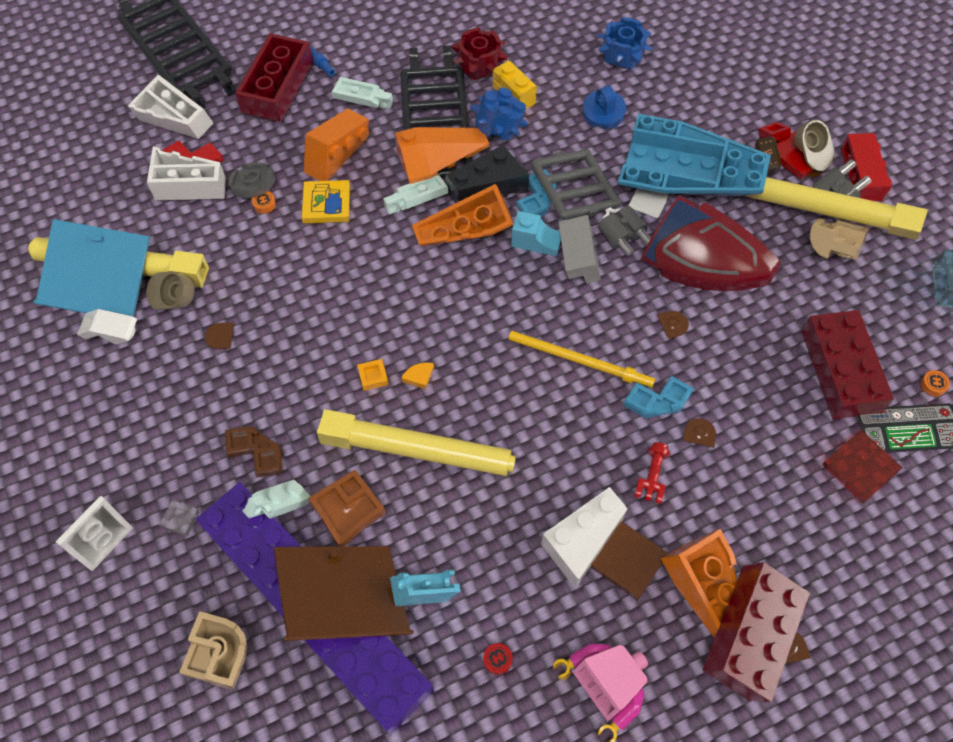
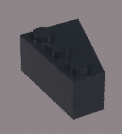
(491, 168)

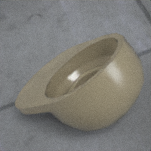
(816, 144)
(170, 290)

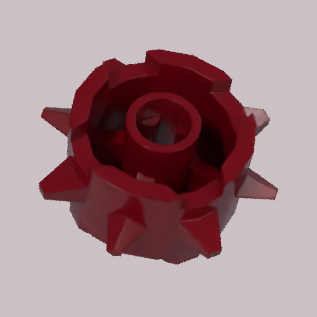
(479, 52)

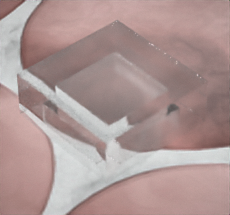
(179, 518)

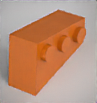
(333, 143)

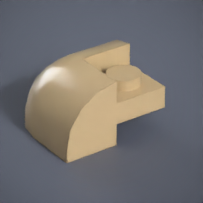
(838, 238)
(215, 651)

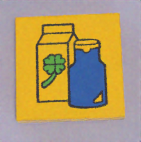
(326, 201)

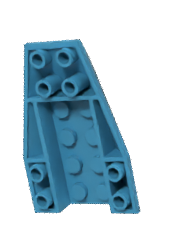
(691, 161)

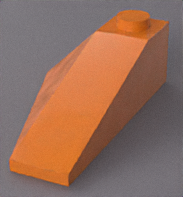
(430, 149)
(470, 218)
(704, 576)

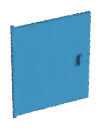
(91, 272)

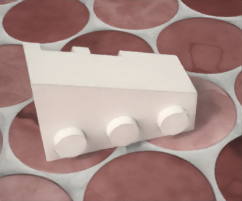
(170, 109)

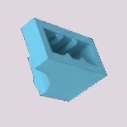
(534, 235)

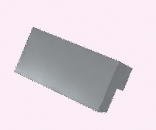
(579, 249)

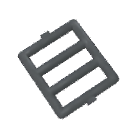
(557, 197)

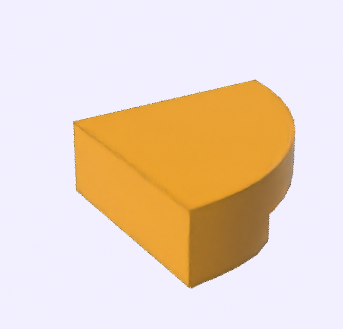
(418, 375)

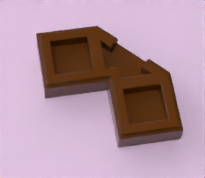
(250, 441)

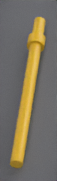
(627, 374)

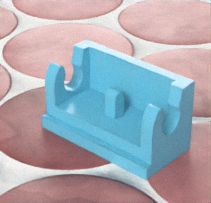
(423, 588)

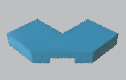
(538, 202)
(650, 404)

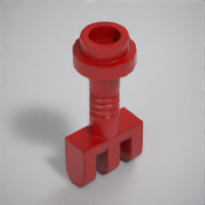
(658, 452)

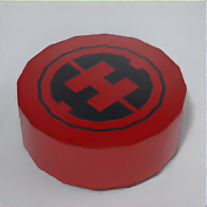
(497, 659)

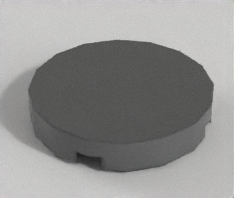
(251, 180)

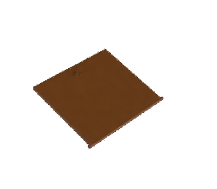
(338, 592)

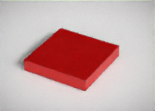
(793, 158)

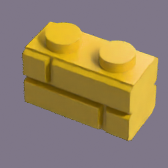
(511, 78)

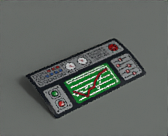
(911, 427)

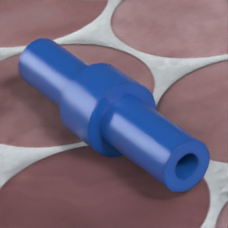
(322, 62)

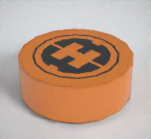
(264, 203)
(935, 383)

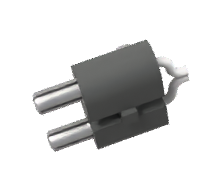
(836, 181)
(622, 227)

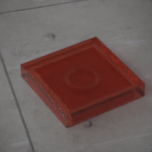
(862, 466)

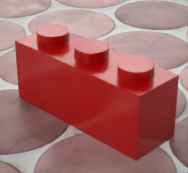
(869, 162)

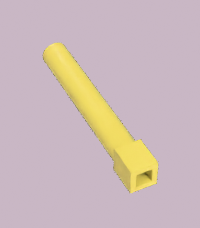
(898, 219)
(188, 263)
(345, 431)

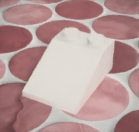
(95, 534)

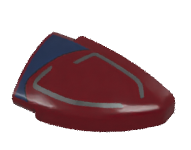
(708, 250)

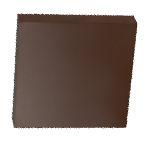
(629, 560)

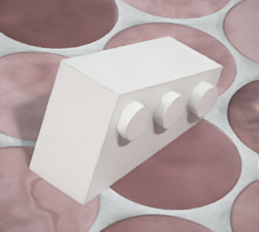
(184, 177)
(583, 534)

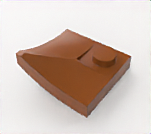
(346, 507)

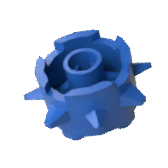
(624, 43)
(499, 114)

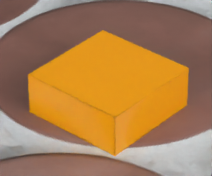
(372, 374)

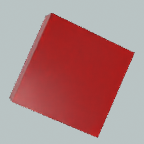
(776, 130)

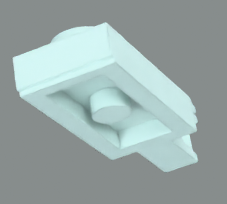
(362, 93)
(415, 194)
(277, 500)

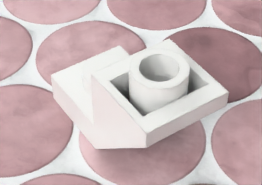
(108, 325)

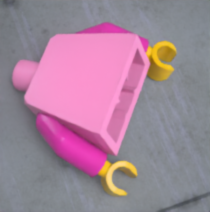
(611, 680)

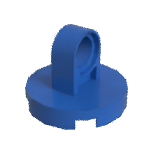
(604, 108)

